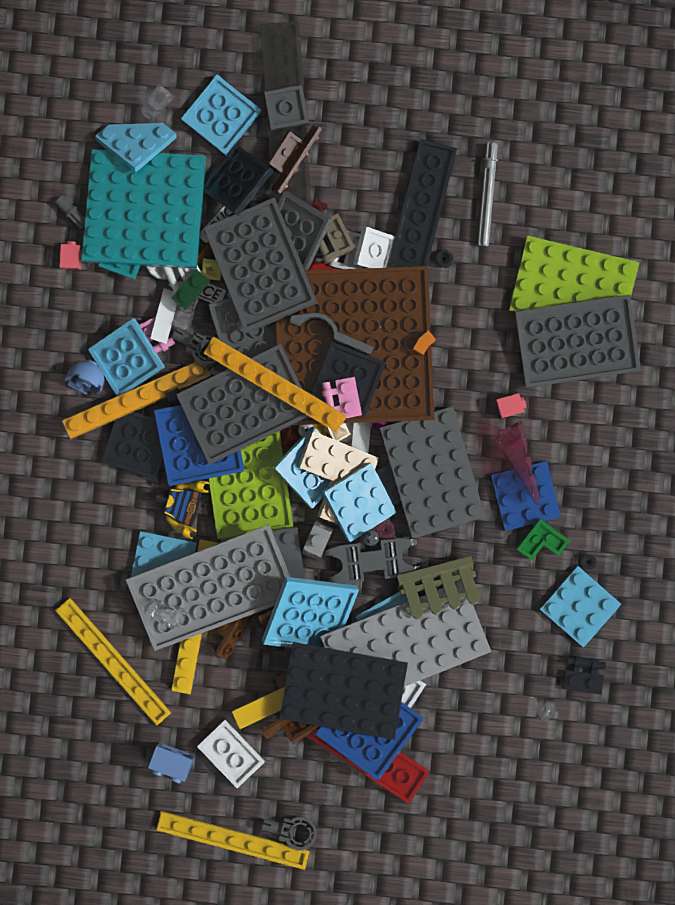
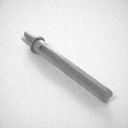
(487, 193)

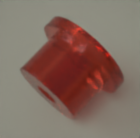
(319, 205)

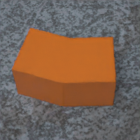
(423, 343)

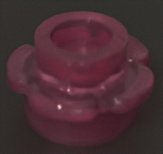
(385, 535)

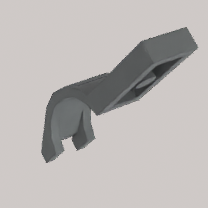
(337, 337)

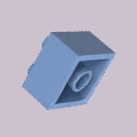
(171, 762)

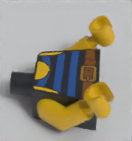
(182, 505)

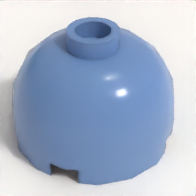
(85, 377)

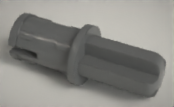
(70, 211)
(371, 537)

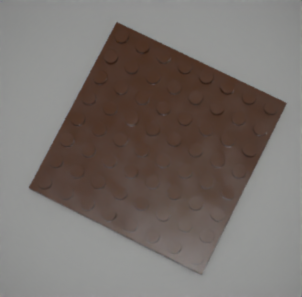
(382, 310)

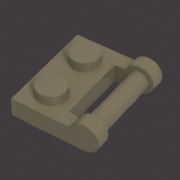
(339, 239)

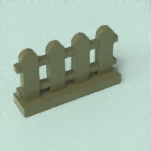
(427, 578)

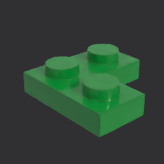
(542, 535)

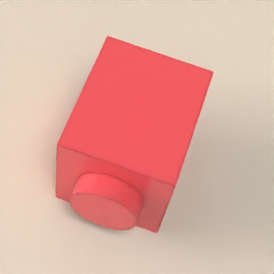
(70, 256)
(510, 405)

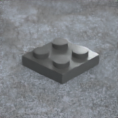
(286, 107)

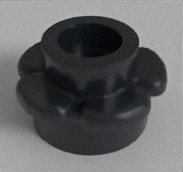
(443, 253)

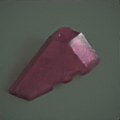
(514, 449)

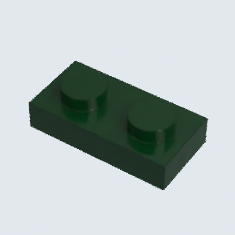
(190, 289)

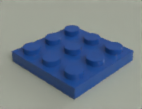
(515, 503)

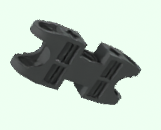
(371, 560)

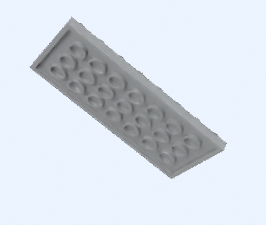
(212, 585)
(426, 643)

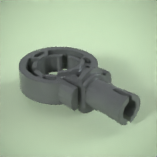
(194, 345)
(277, 828)

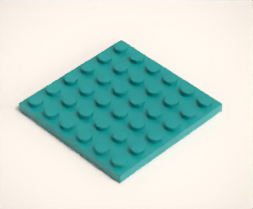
(144, 214)

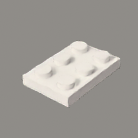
(231, 753)

